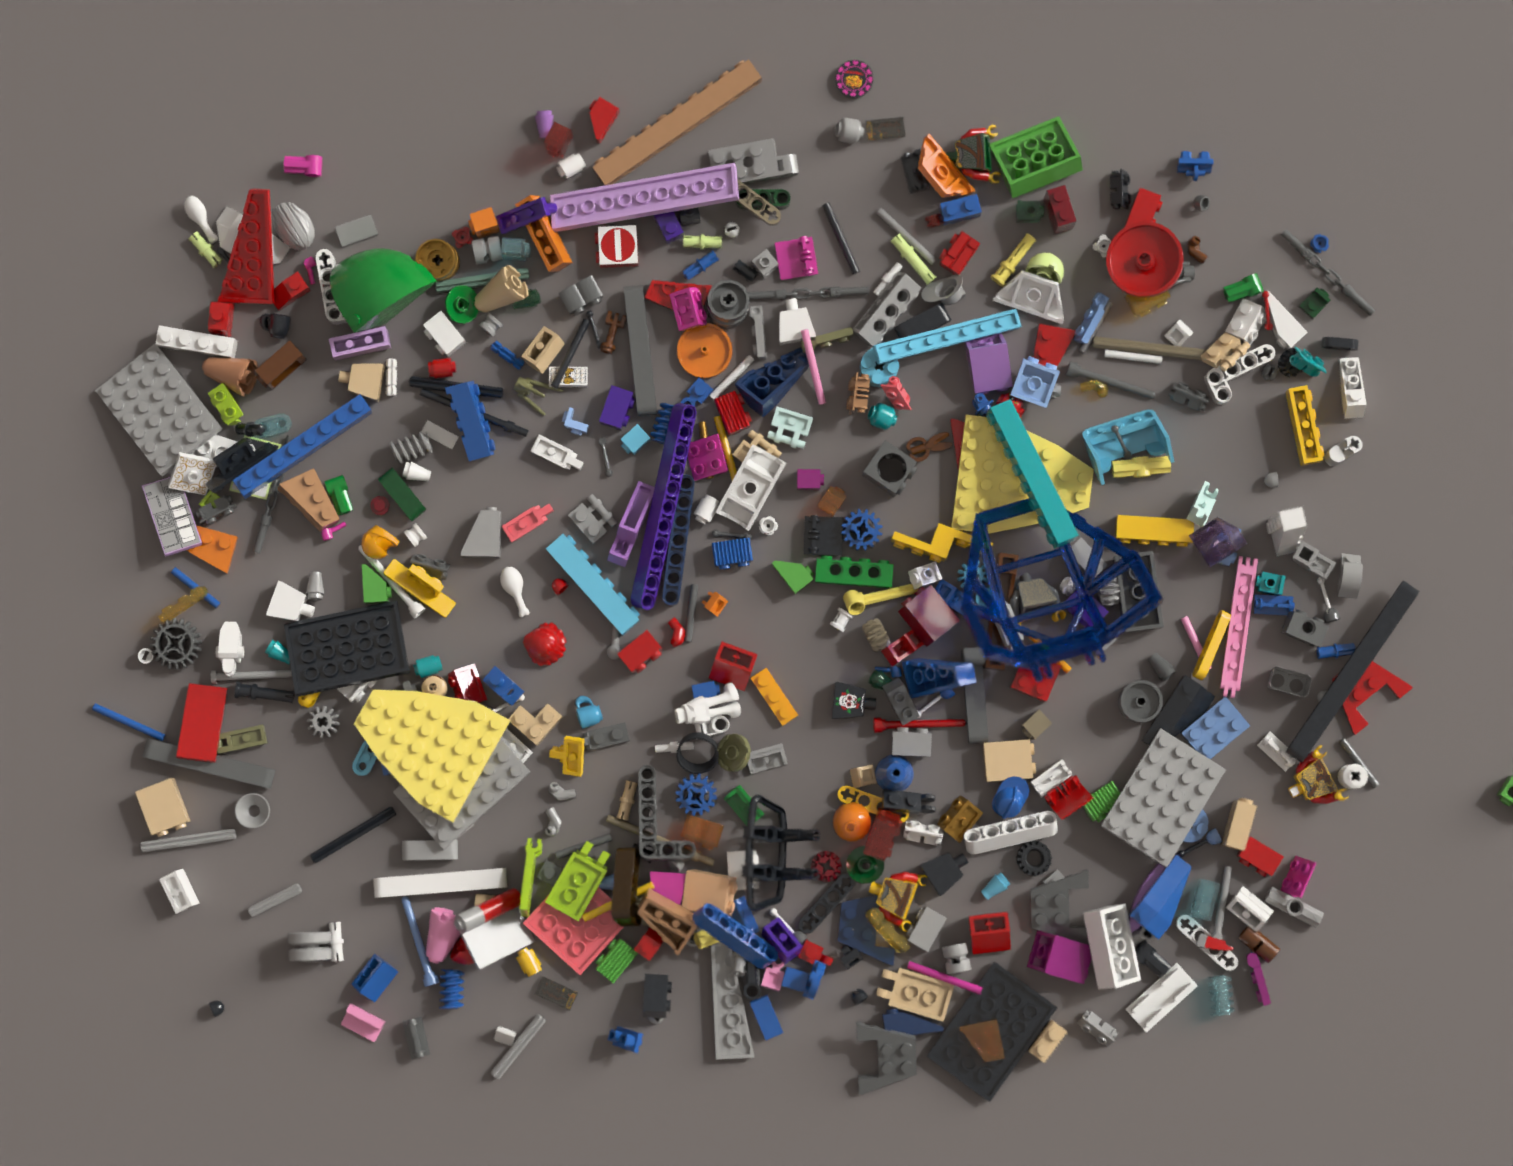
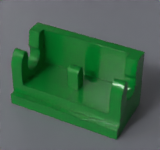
(739, 802)

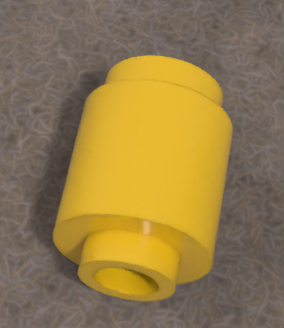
(528, 961)

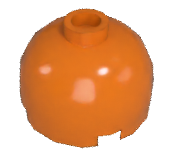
(851, 821)

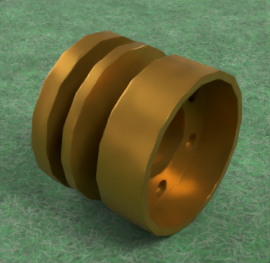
(431, 251)

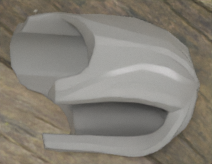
(293, 226)

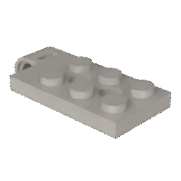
(765, 158)

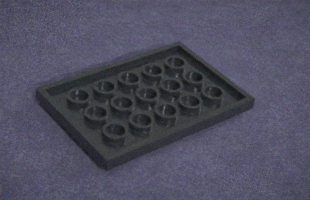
(346, 648)
(1020, 1018)

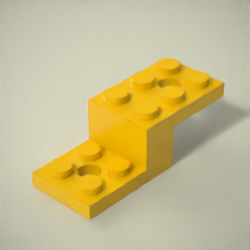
(939, 545)

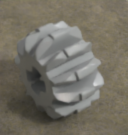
(1110, 594)
(323, 729)

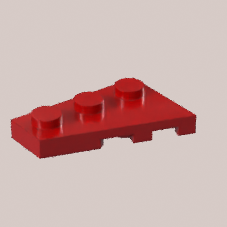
(660, 292)
(1052, 343)

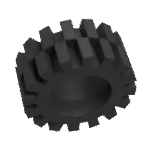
(1022, 858)

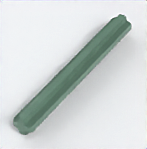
(474, 281)

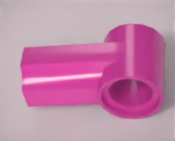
(309, 165)

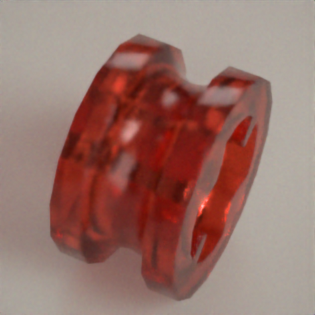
(934, 220)

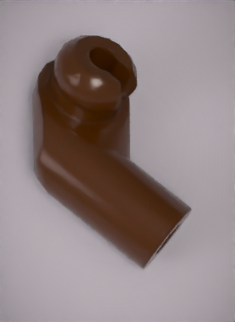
(1194, 249)

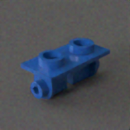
(981, 404)
(1273, 604)
(744, 916)

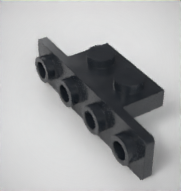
(236, 461)

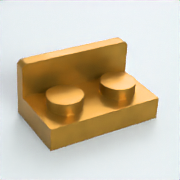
(959, 818)

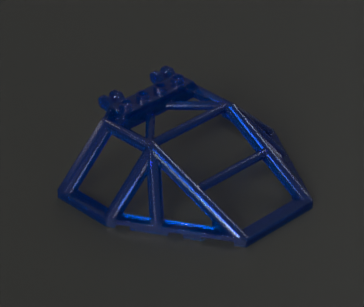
(1072, 642)

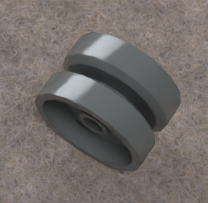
(727, 303)
(1151, 698)

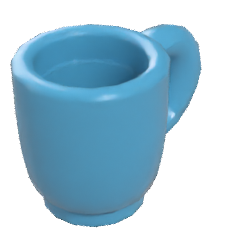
(587, 715)

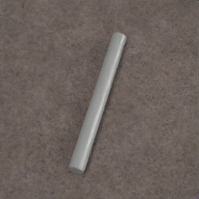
(906, 236)

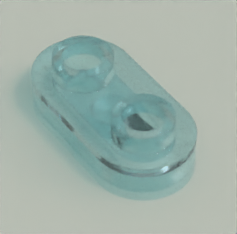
(272, 423)

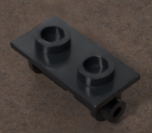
(1121, 196)

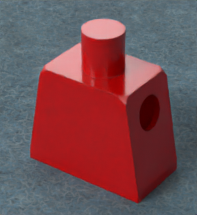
(221, 318)

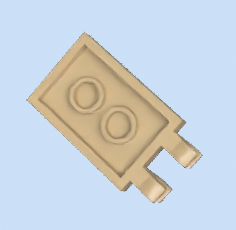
(917, 993)

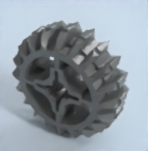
(169, 649)

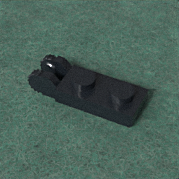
(907, 801)

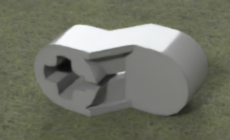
(1336, 455)

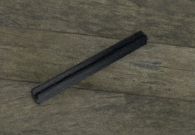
(435, 384)
(353, 834)

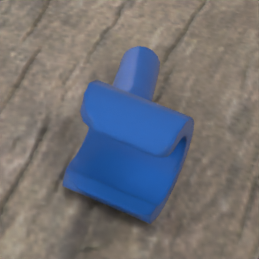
(895, 671)

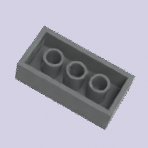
(1132, 594)

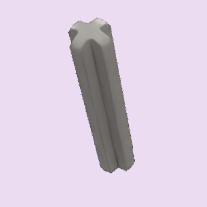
(274, 900)

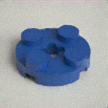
(814, 979)

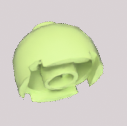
(1046, 266)

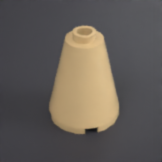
(501, 290)

